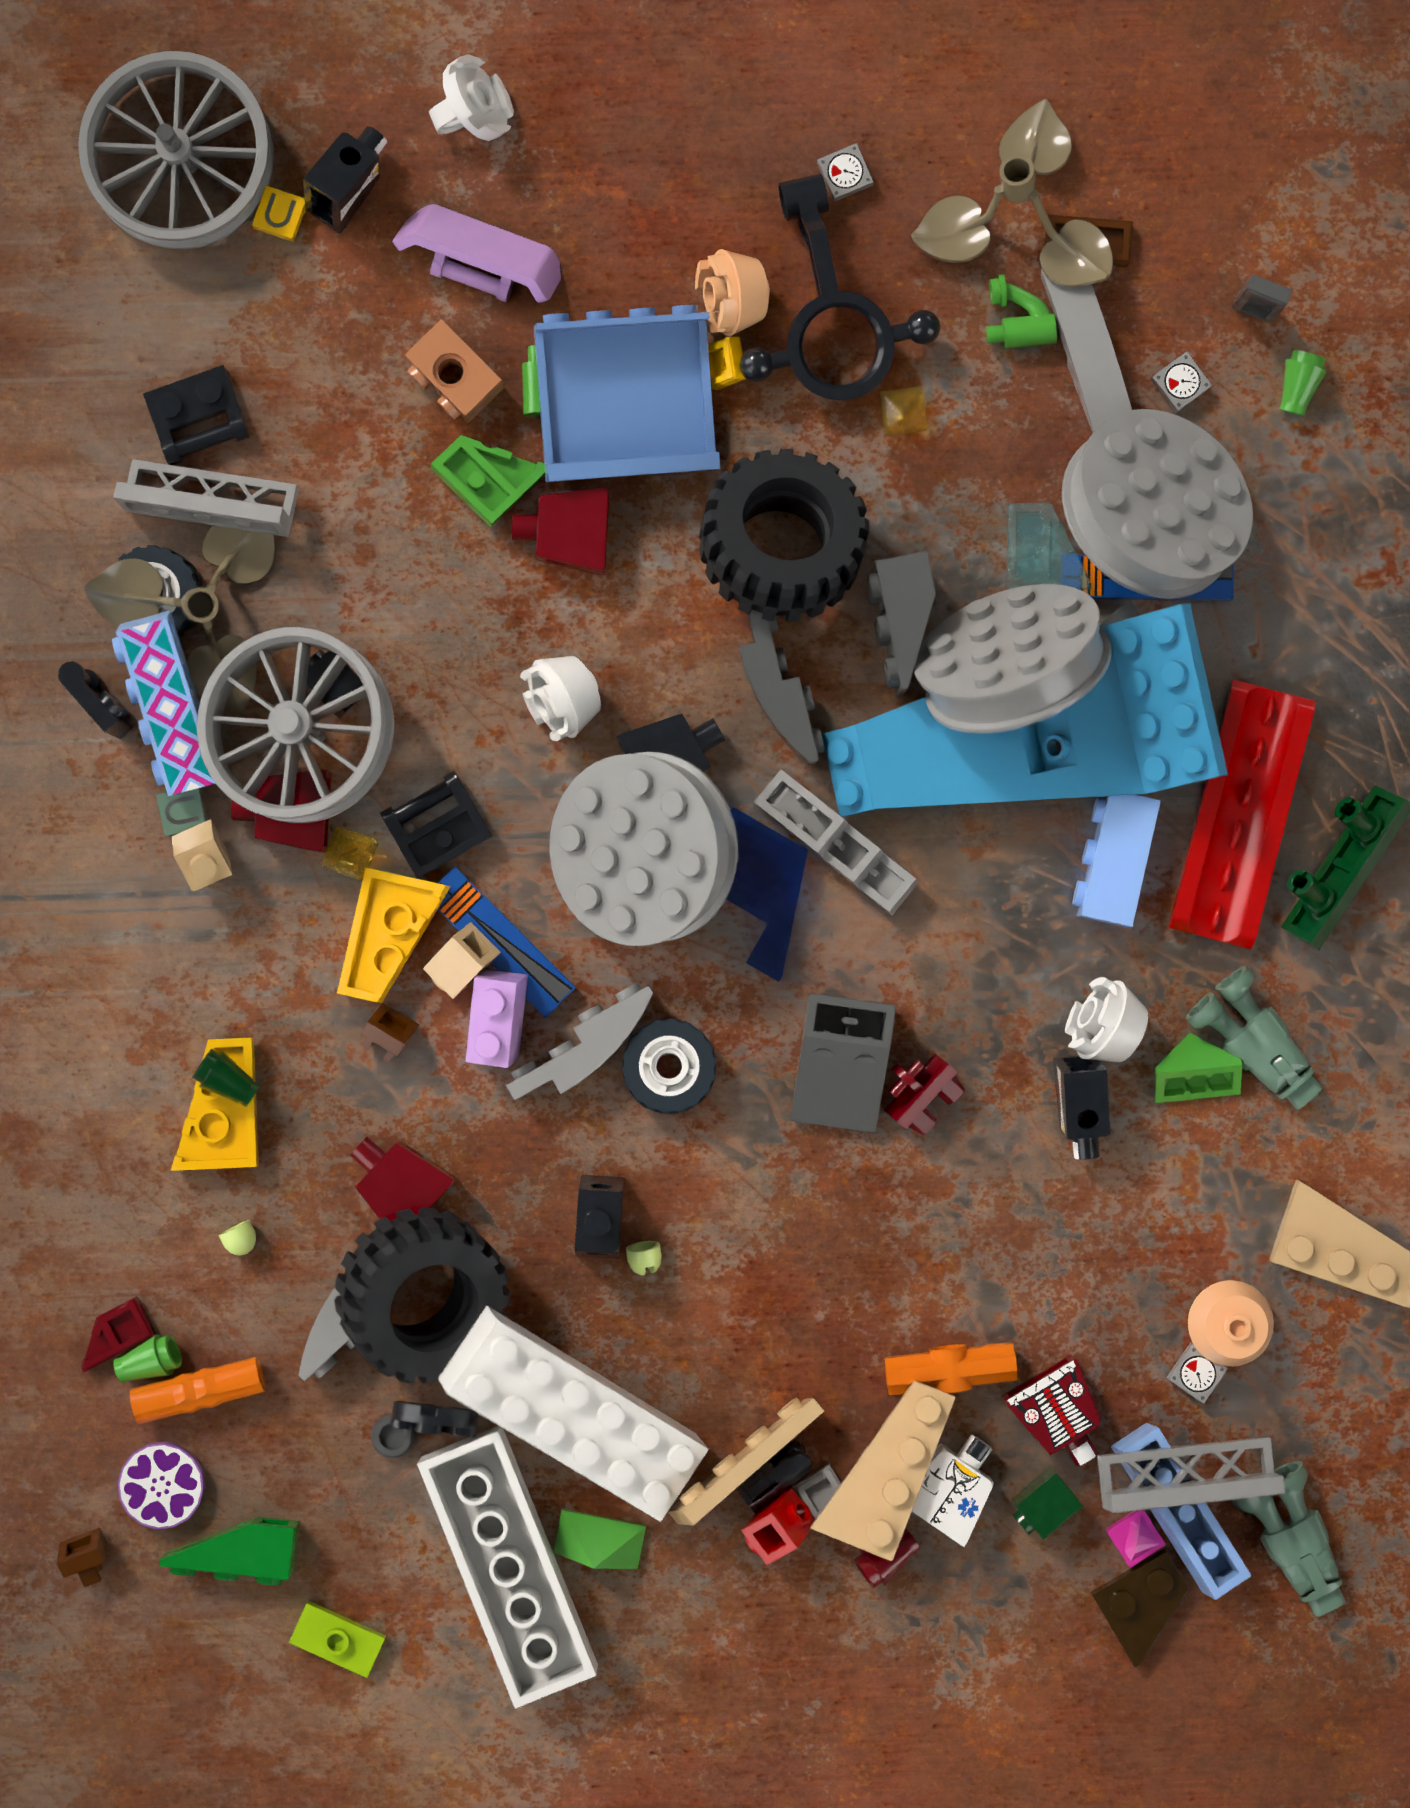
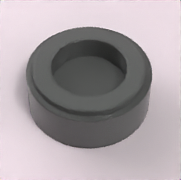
(391, 1441)

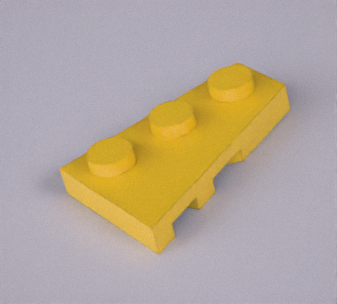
(385, 931)
(218, 1129)

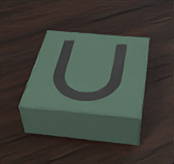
(181, 811)

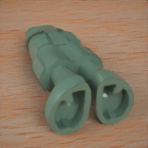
(1262, 1043)
(1300, 1544)

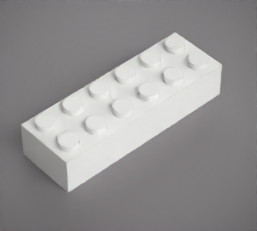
(572, 1413)
(508, 1566)

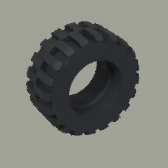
(795, 487)
(392, 1256)

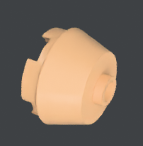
(733, 291)
(1230, 1323)

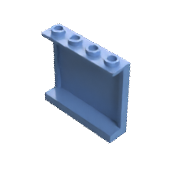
(625, 394)

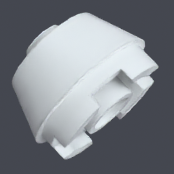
(561, 695)
(1107, 1023)

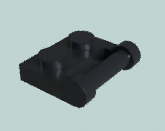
(193, 402)
(101, 707)
(444, 836)

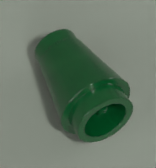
(225, 1078)

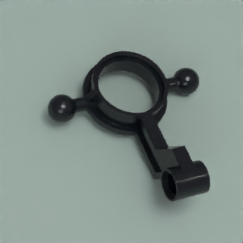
(805, 201)

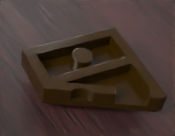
(1141, 1603)

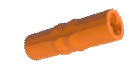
(197, 1390)

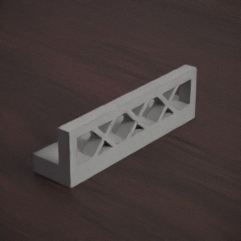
(207, 508)
(1194, 1491)

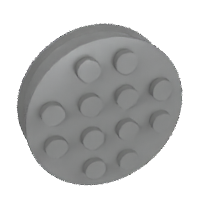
(1157, 503)
(1013, 658)
(643, 848)

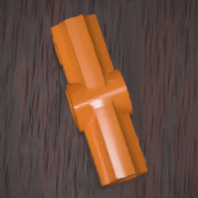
(952, 1367)

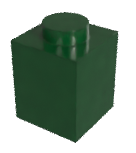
(1045, 1504)

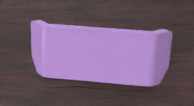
(482, 247)

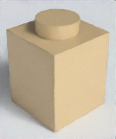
(201, 855)
(461, 960)

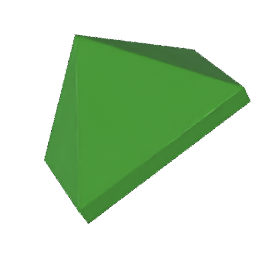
(1196, 1072)
(599, 1540)

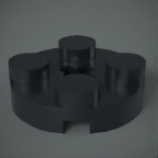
(434, 1419)

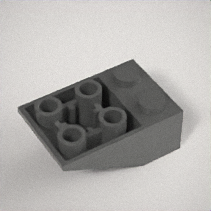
(904, 598)
(842, 1062)

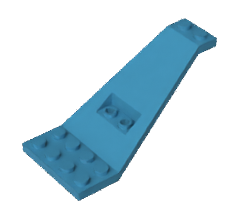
(1131, 734)

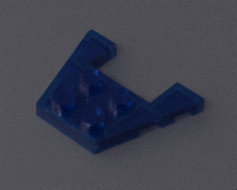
(767, 888)

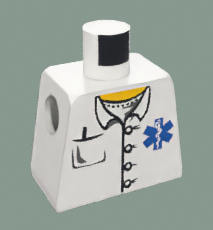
(955, 1489)

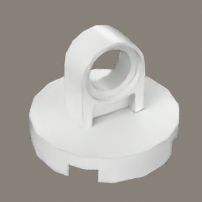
(472, 101)

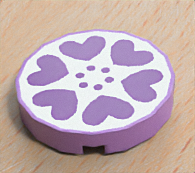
(161, 1485)

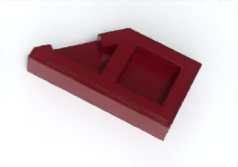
(117, 1332)

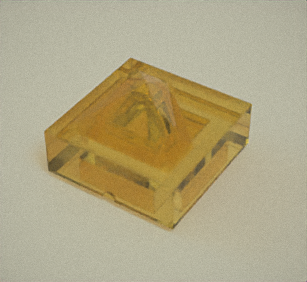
(903, 411)
(349, 853)

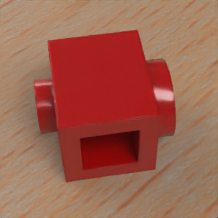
(778, 1527)

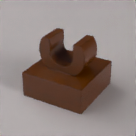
(389, 1030)
(83, 1556)

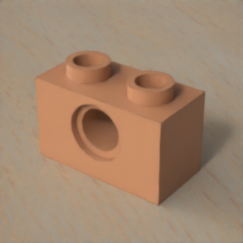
(444, 348)

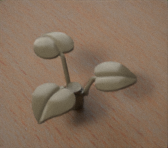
(1031, 145)
(133, 588)

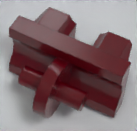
(918, 1088)

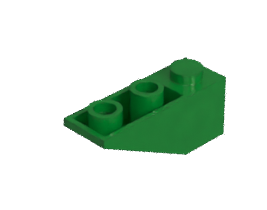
(252, 1548)

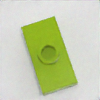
(337, 1639)

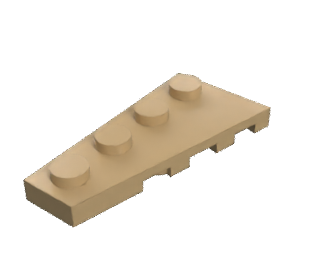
(1340, 1248)
(736, 1469)
(884, 1483)

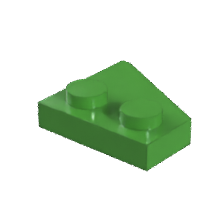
(486, 477)

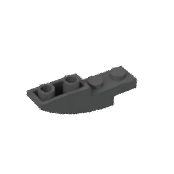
(784, 701)

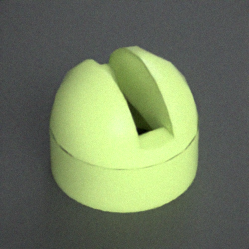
(239, 1238)
(644, 1255)

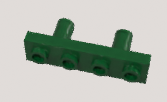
(1347, 866)

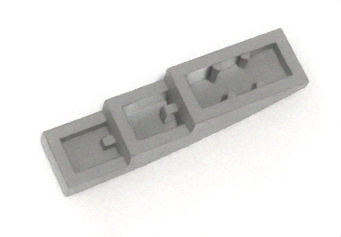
(1088, 351)
(836, 842)

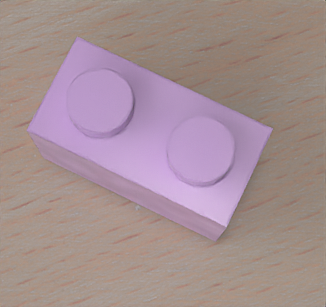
(496, 1018)

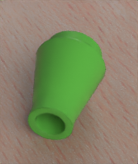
(1301, 379)
(150, 1359)

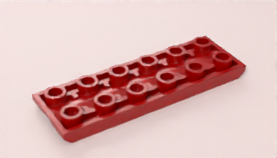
(1242, 815)

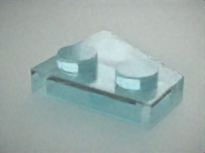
(1041, 549)

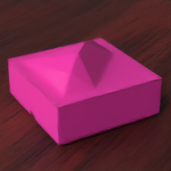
(1135, 1537)

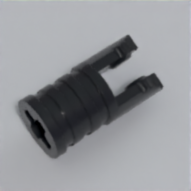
(775, 1476)

